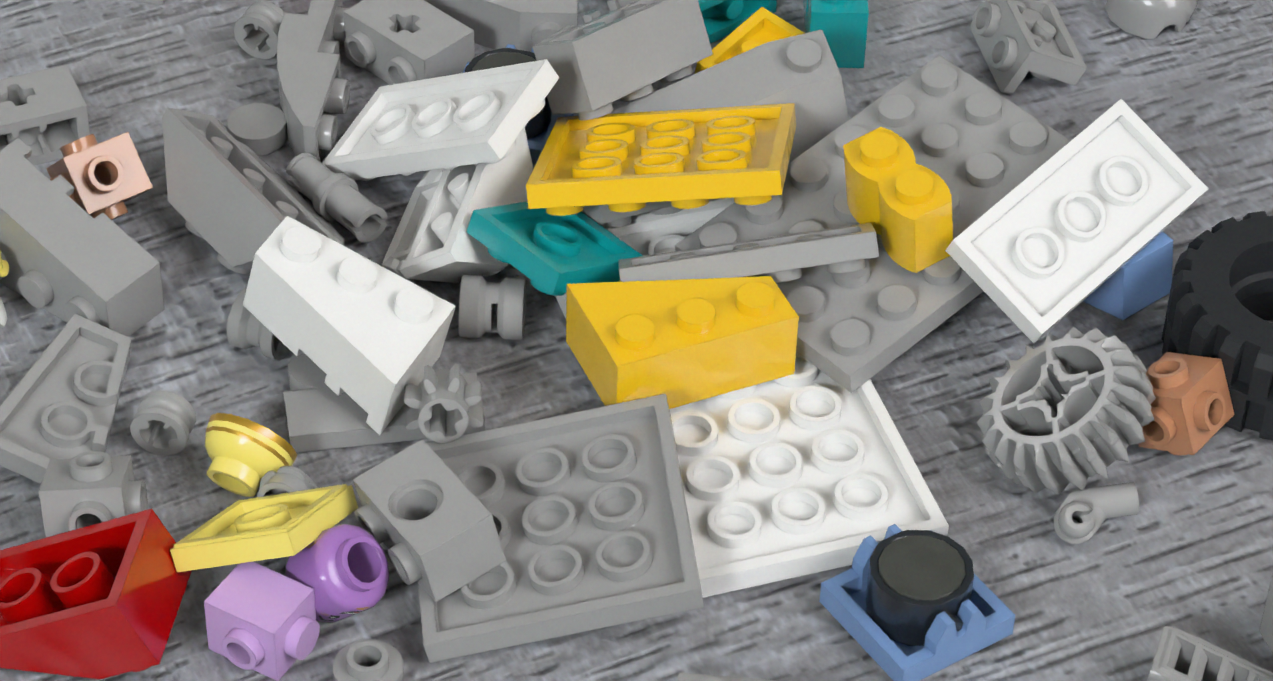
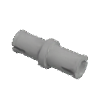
(336, 197)

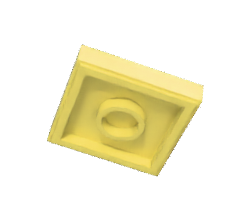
(264, 528)

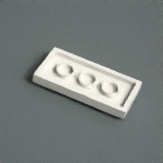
(442, 121)
(1076, 220)

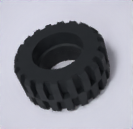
(1220, 311)

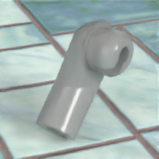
(1088, 508)

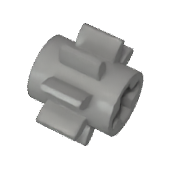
(443, 405)

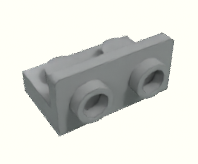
(1024, 39)

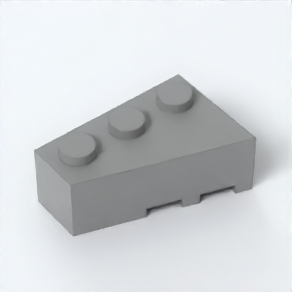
(622, 53)
(67, 257)

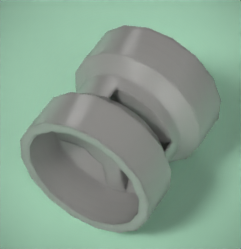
(478, 303)

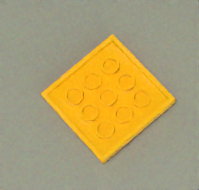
(663, 158)

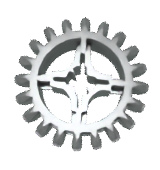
(1066, 410)

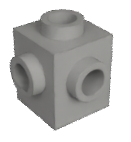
(89, 491)

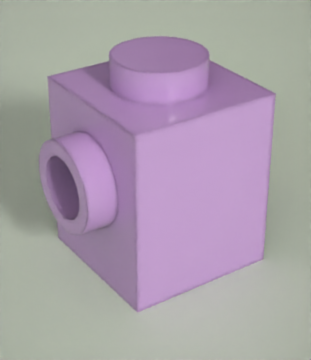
(261, 620)

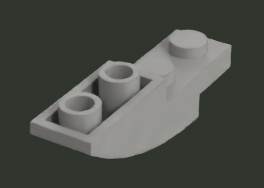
(311, 76)

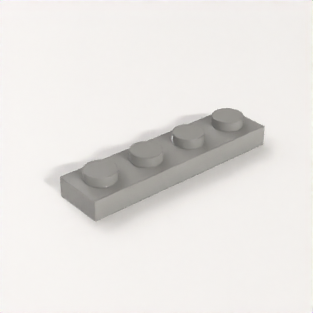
(779, 257)

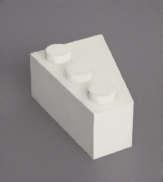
(347, 316)

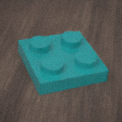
(550, 247)

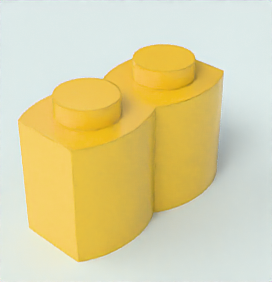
(899, 199)

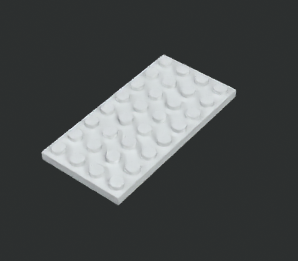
(786, 468)

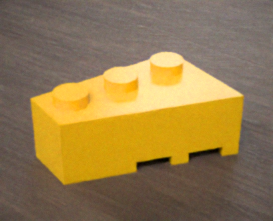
(680, 336)

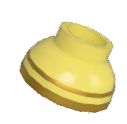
(243, 453)

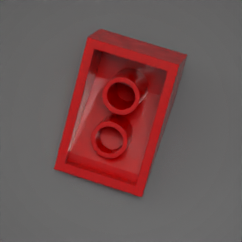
(90, 599)

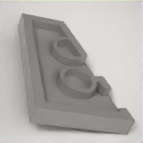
(64, 399)

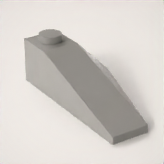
(776, 72)

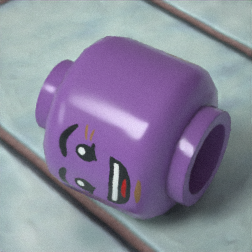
(344, 570)

